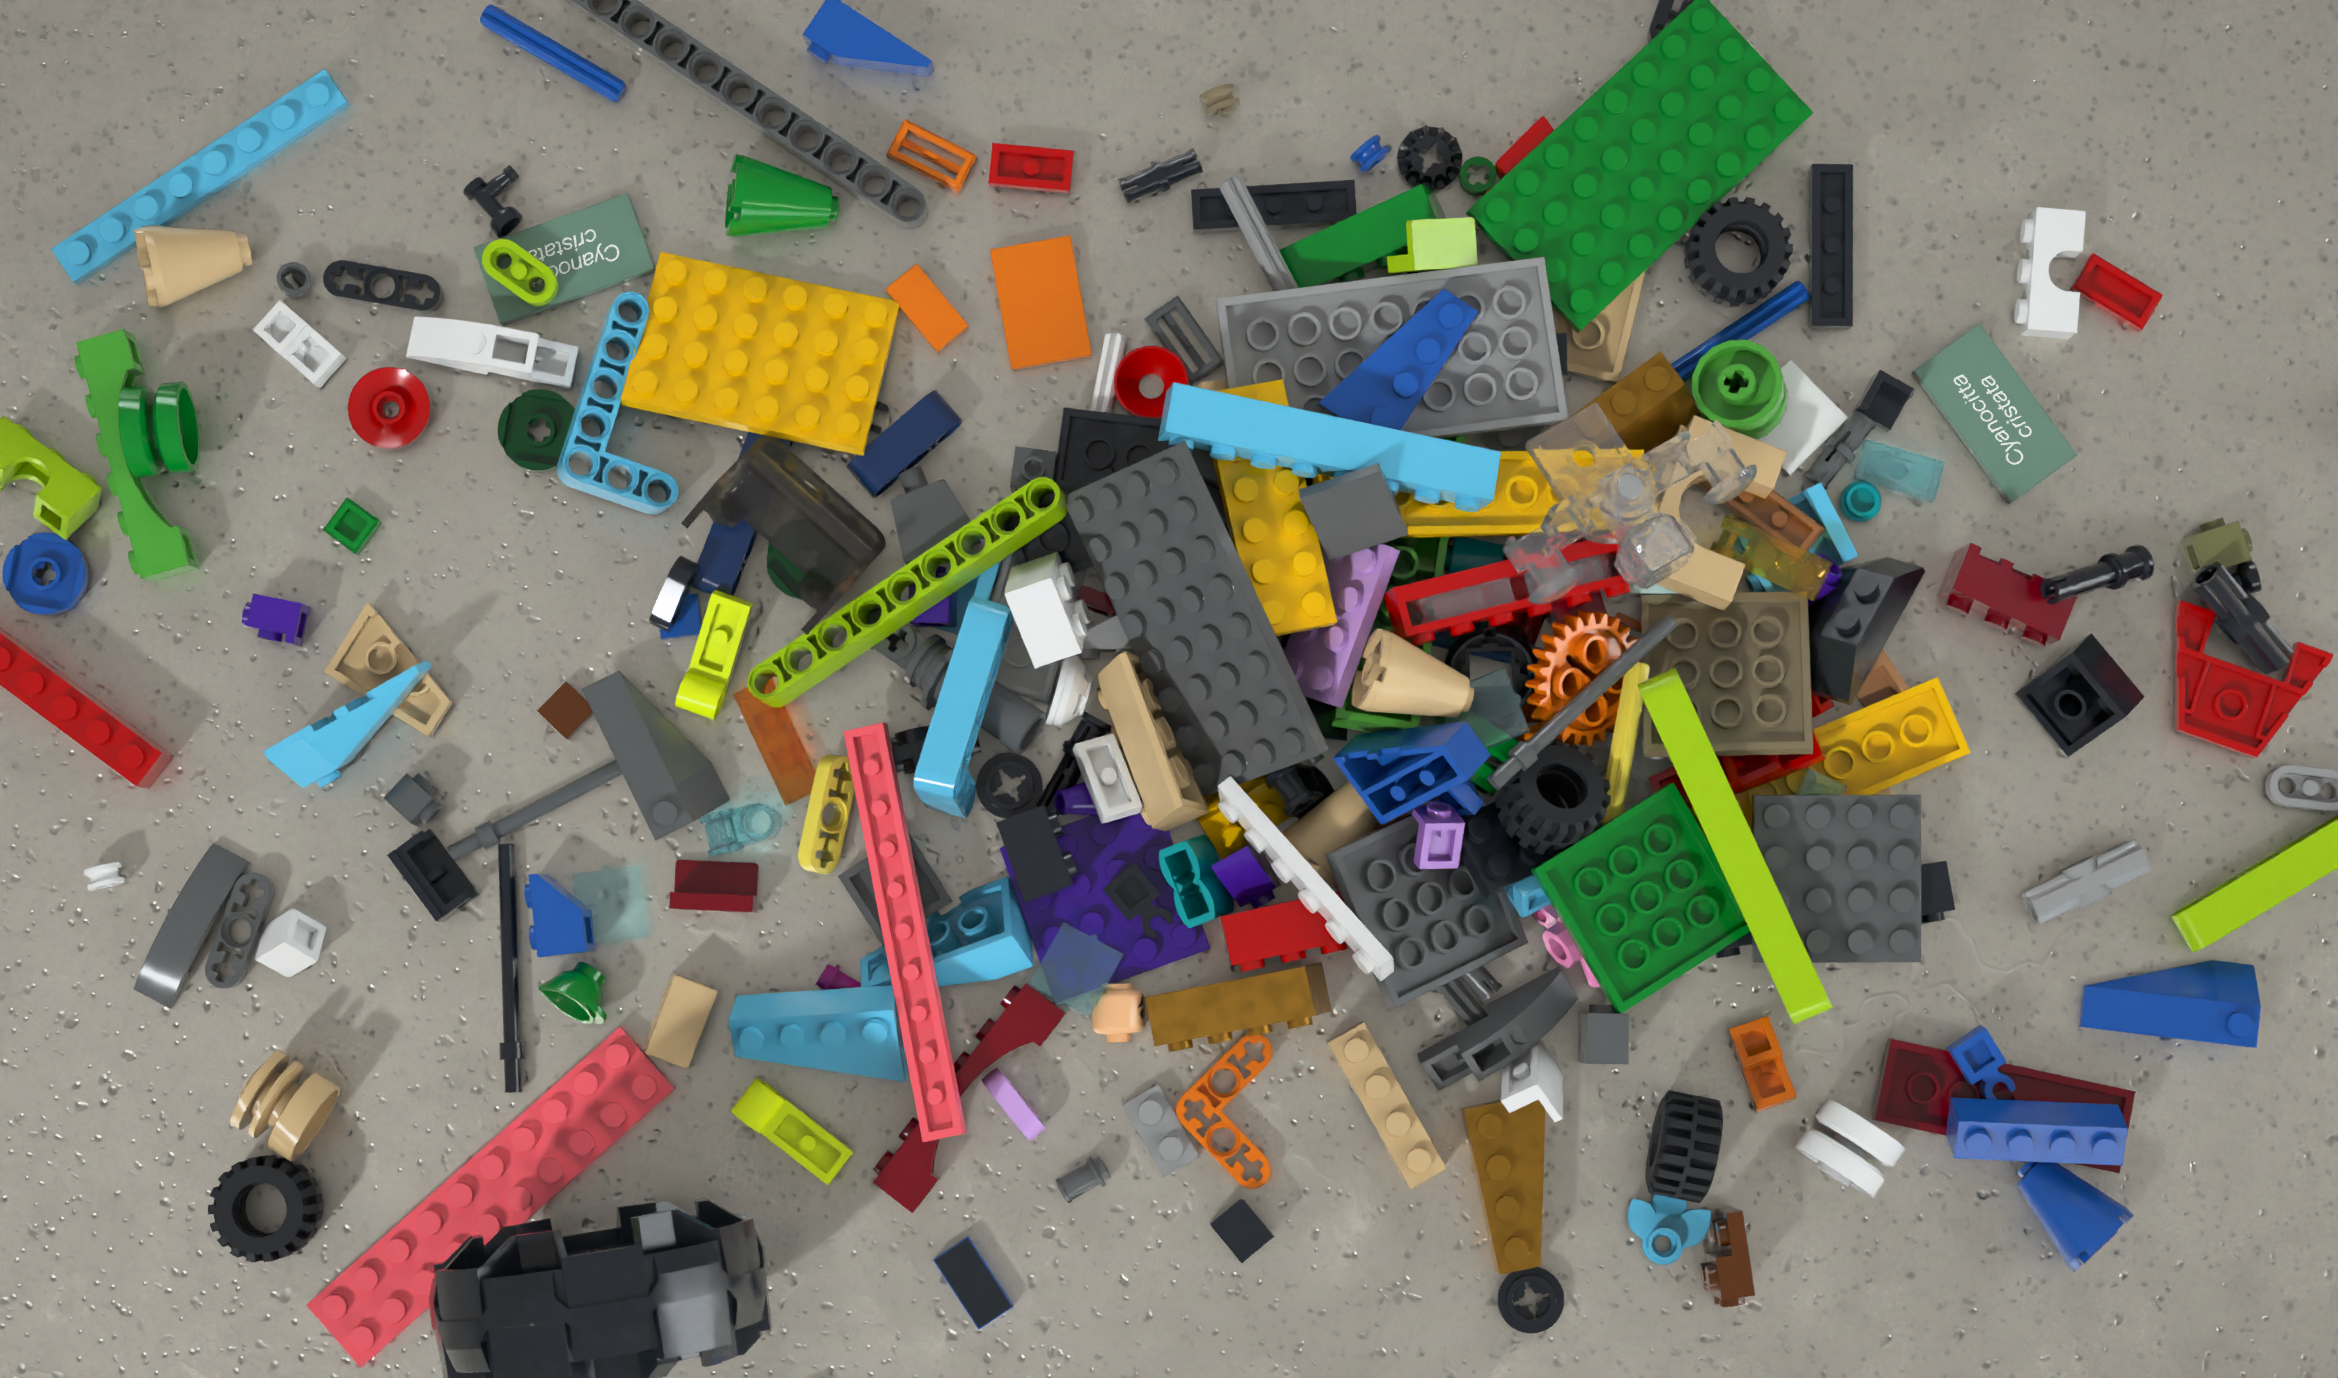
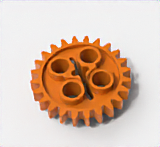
(1589, 645)

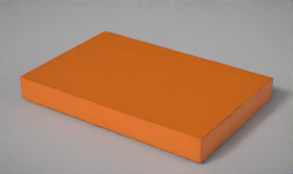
(1041, 303)

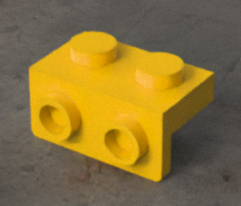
(1229, 836)

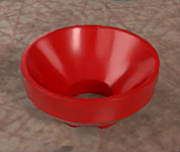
(1139, 364)

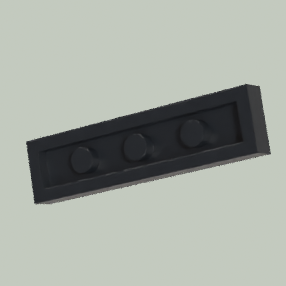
(1279, 205)
(1831, 246)

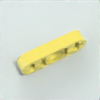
(813, 824)

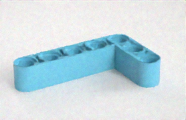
(604, 413)
(942, 767)

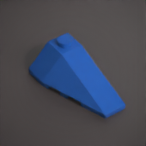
(2190, 1002)

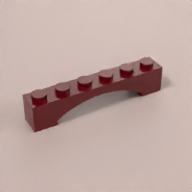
(1026, 1019)

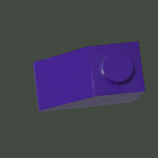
(1247, 877)

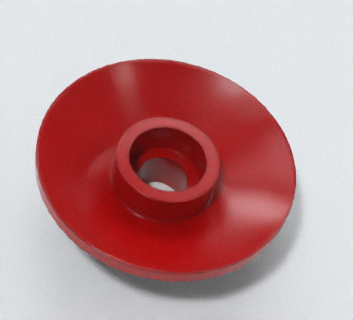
(375, 393)

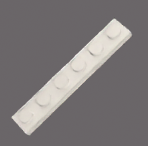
(1314, 891)

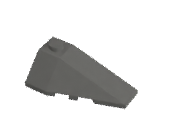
(661, 766)

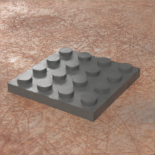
(1846, 872)
(1423, 917)

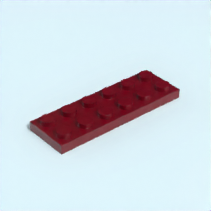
(1922, 1079)

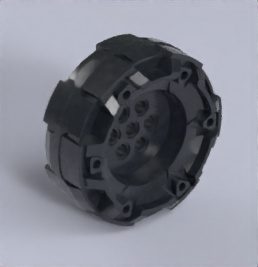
(604, 1298)

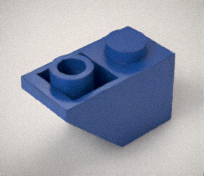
(559, 919)

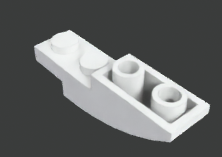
(492, 349)

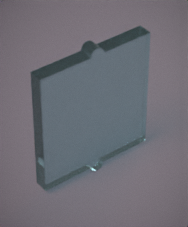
(1494, 710)
(614, 902)
(1076, 970)

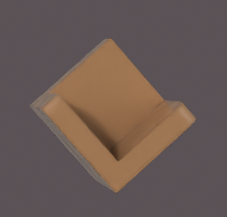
(1881, 682)

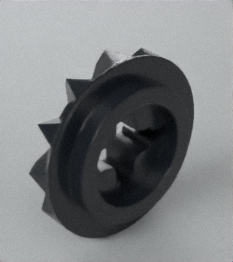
(1411, 164)
(990, 780)
(1548, 1309)

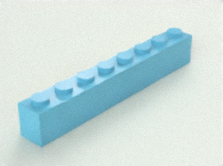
(1328, 446)

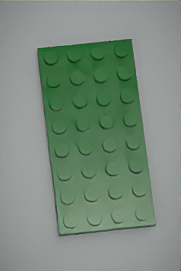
(1641, 161)

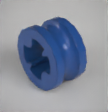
(1370, 154)

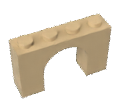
(1707, 574)

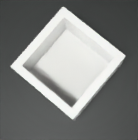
(1047, 609)

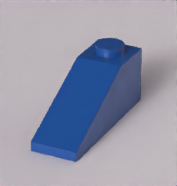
(856, 42)

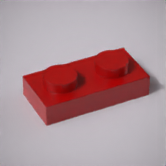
(1031, 168)

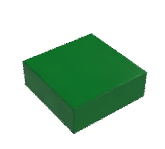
(352, 526)

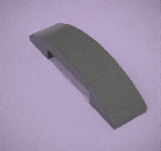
(189, 924)

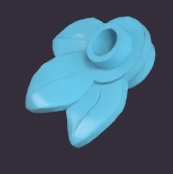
(1667, 1218)

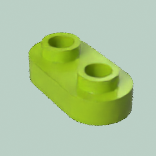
(520, 273)

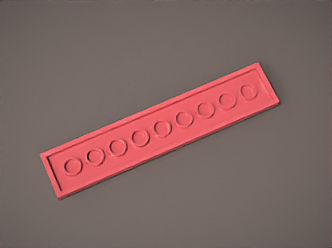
(491, 1191)

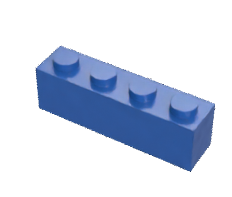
(2036, 1131)

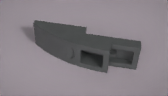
(1510, 1030)

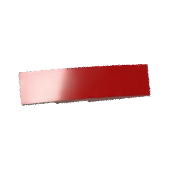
(1747, 771)

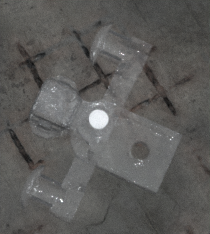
(1618, 501)

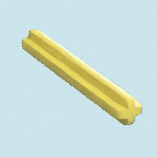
(1624, 738)

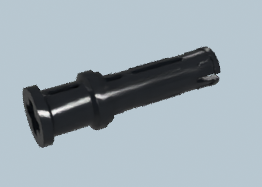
(2110, 572)
(1068, 770)

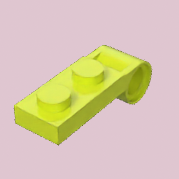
(714, 655)
(792, 1130)

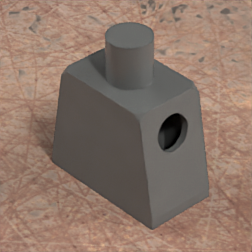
(925, 514)

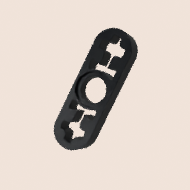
(351, 292)

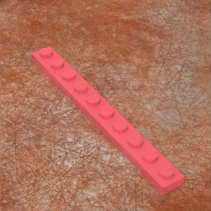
(905, 932)

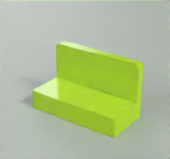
(1437, 245)

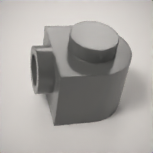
(414, 799)

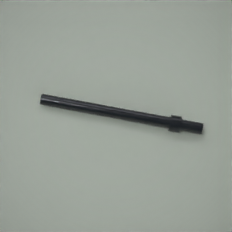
(512, 1049)

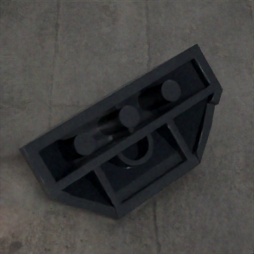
(1855, 623)

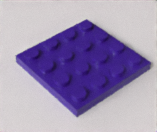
(1101, 856)

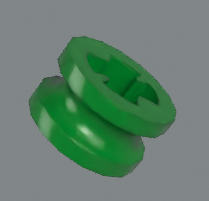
(1476, 164)

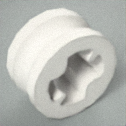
(104, 876)

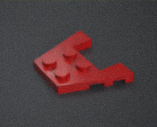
(2228, 701)

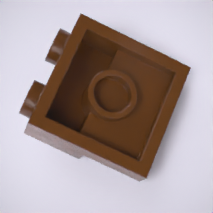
(1728, 1270)

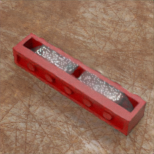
(1494, 594)

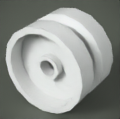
(1848, 1151)

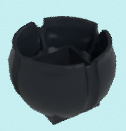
(1497, 639)

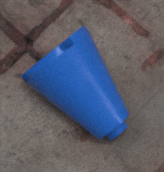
(2071, 1210)

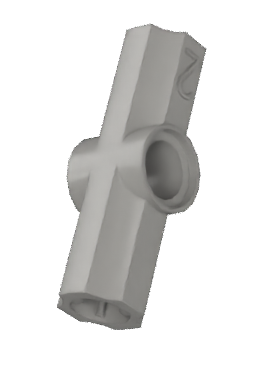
(2086, 882)

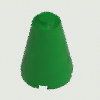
(774, 200)

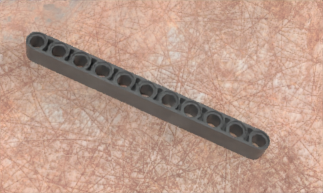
(757, 106)

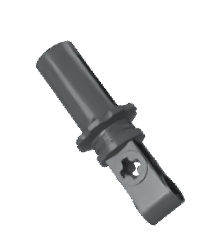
(926, 664)

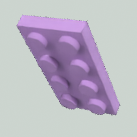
(1328, 656)

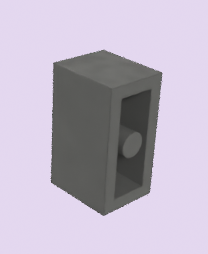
(1603, 1036)

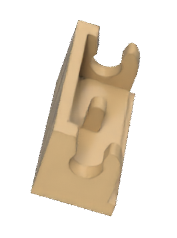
(679, 1020)

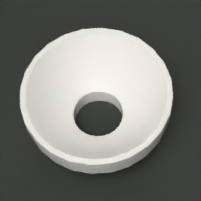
(1069, 691)

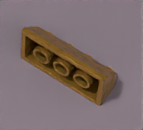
(1648, 405)

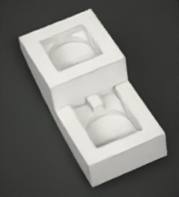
(299, 344)

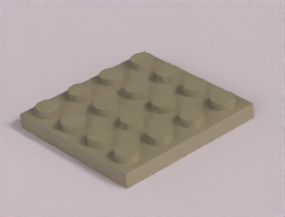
(1740, 670)

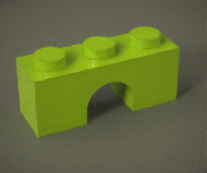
(66, 494)

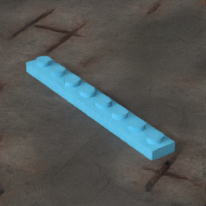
(201, 175)

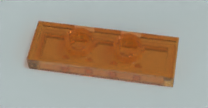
(778, 745)

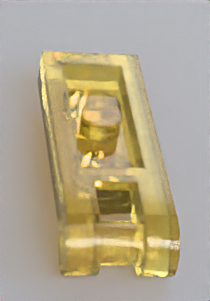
(1773, 558)

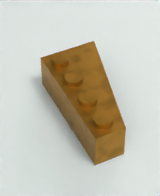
(1238, 1005)
(1509, 1179)

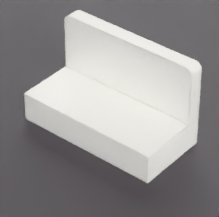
(1532, 1078)

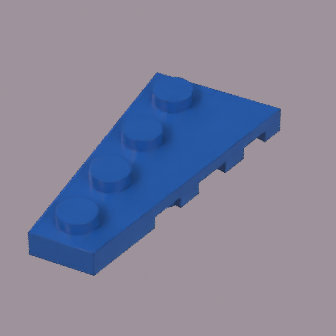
(1402, 369)

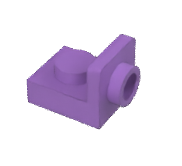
(1438, 836)

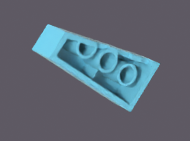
(823, 1030)

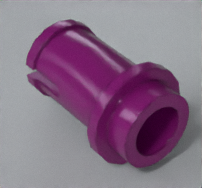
(835, 979)

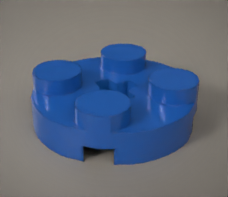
(33, 554)

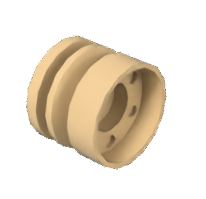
(278, 1101)

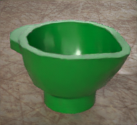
(577, 993)

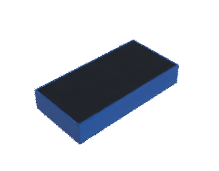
(973, 1282)

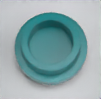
(1860, 501)

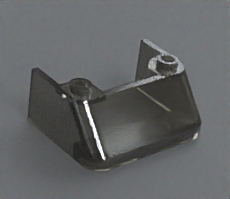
(798, 517)

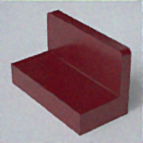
(715, 886)

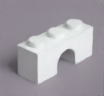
(2044, 307)

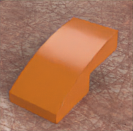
(1762, 1064)

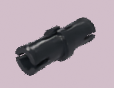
(1160, 175)

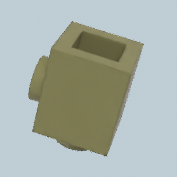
(2218, 543)

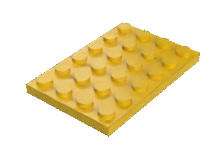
(761, 354)

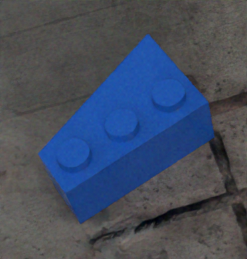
(1410, 765)

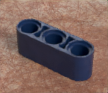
(904, 443)

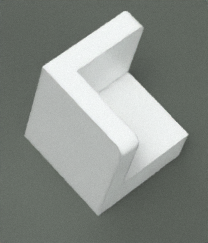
(290, 943)

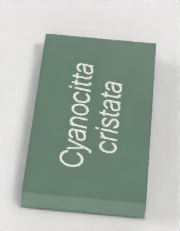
(583, 249)
(1994, 413)

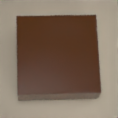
(566, 710)

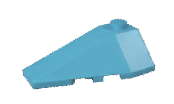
(334, 741)
(971, 942)

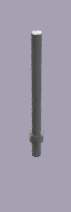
(1525, 753)
(489, 833)

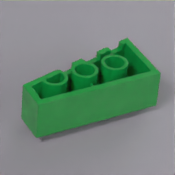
(1361, 241)

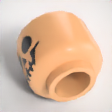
(1119, 1013)

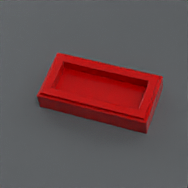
(2116, 292)

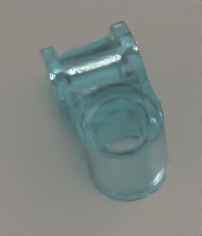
(732, 828)

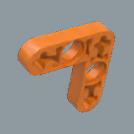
(1216, 1101)

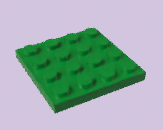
(1643, 898)

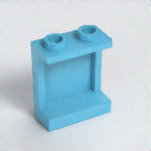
(1832, 543)

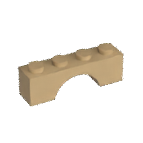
(1386, 1105)

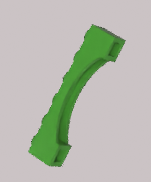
(158, 548)

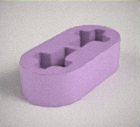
(1013, 1104)

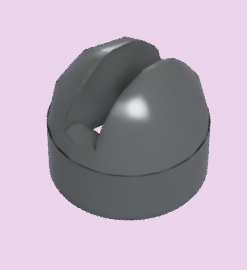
(299, 274)

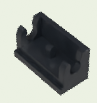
(433, 875)

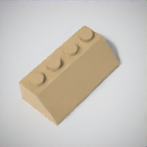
(1152, 753)

